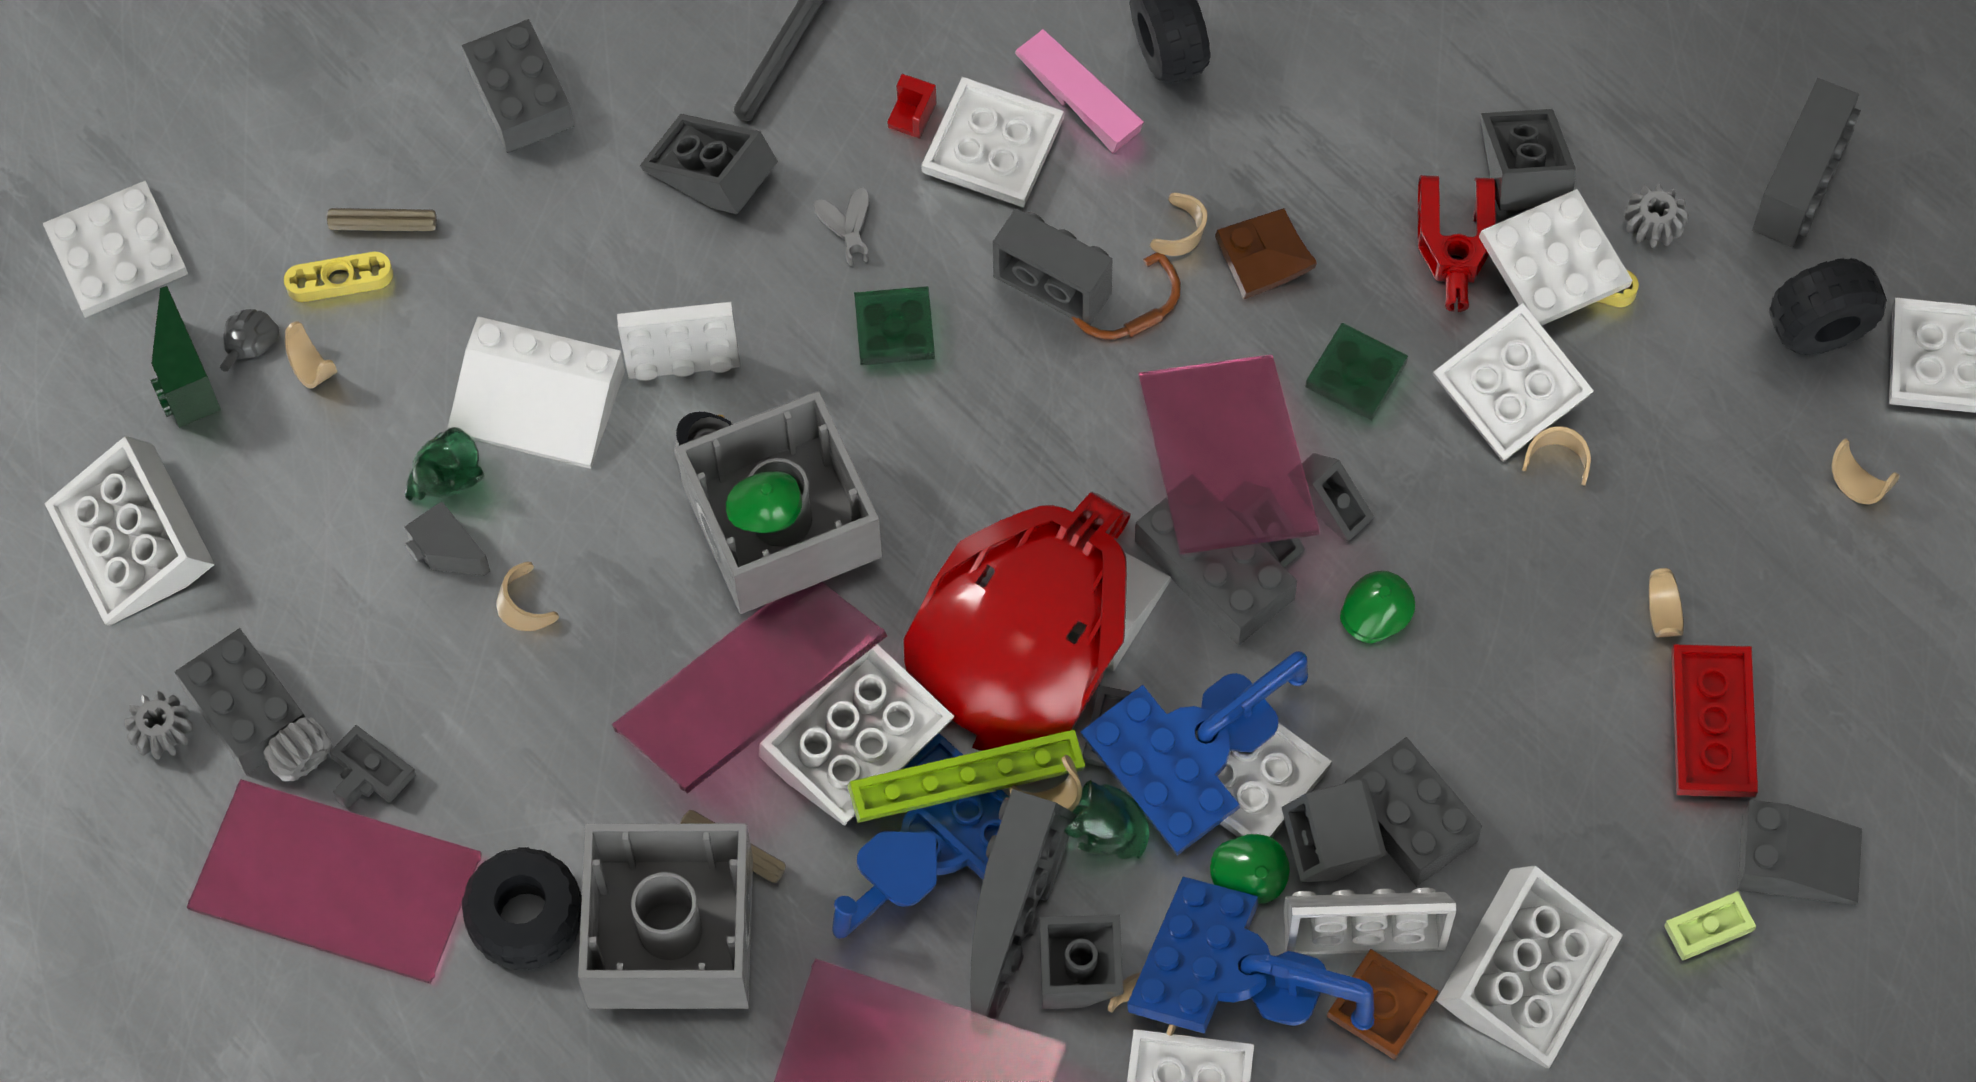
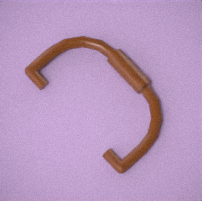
(1146, 320)

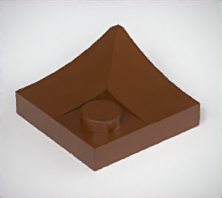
(1264, 252)

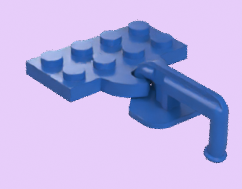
(1170, 769)
(930, 844)
(1212, 957)

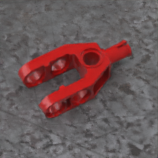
(1438, 248)

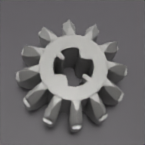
(1656, 215)
(158, 725)
(297, 749)

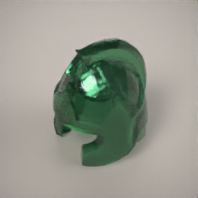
(444, 466)
(1110, 821)

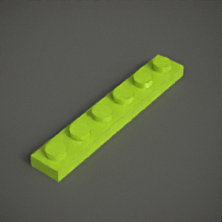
(964, 776)

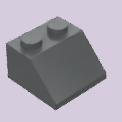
(1080, 960)

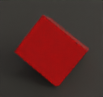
(913, 106)

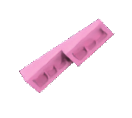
(1081, 90)

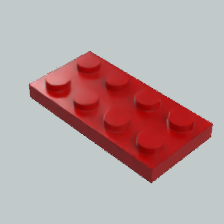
(1714, 721)

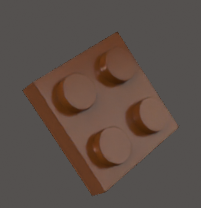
(1398, 1004)

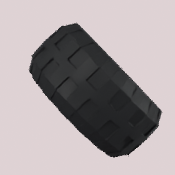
(1171, 37)
(1827, 306)
(514, 874)

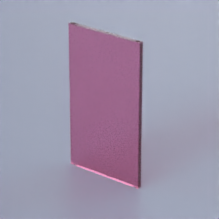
(1227, 454)
(747, 683)
(334, 881)
(881, 1032)

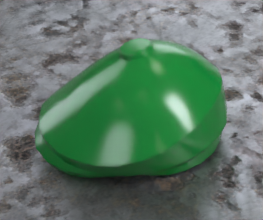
(764, 502)
(1377, 606)
(1252, 866)

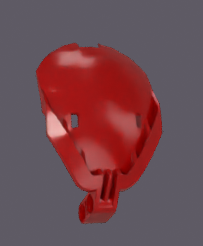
(1003, 648)

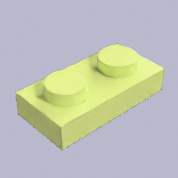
(1710, 926)

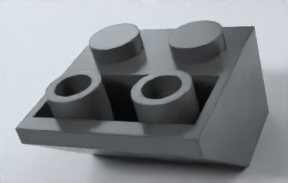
(1333, 831)

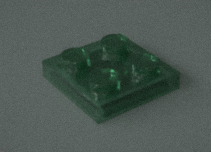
(894, 325)
(1356, 371)

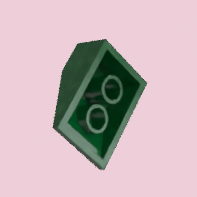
(180, 378)

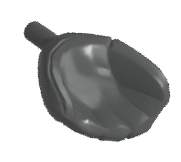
(248, 335)

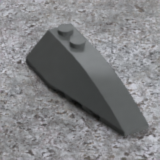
(1017, 875)

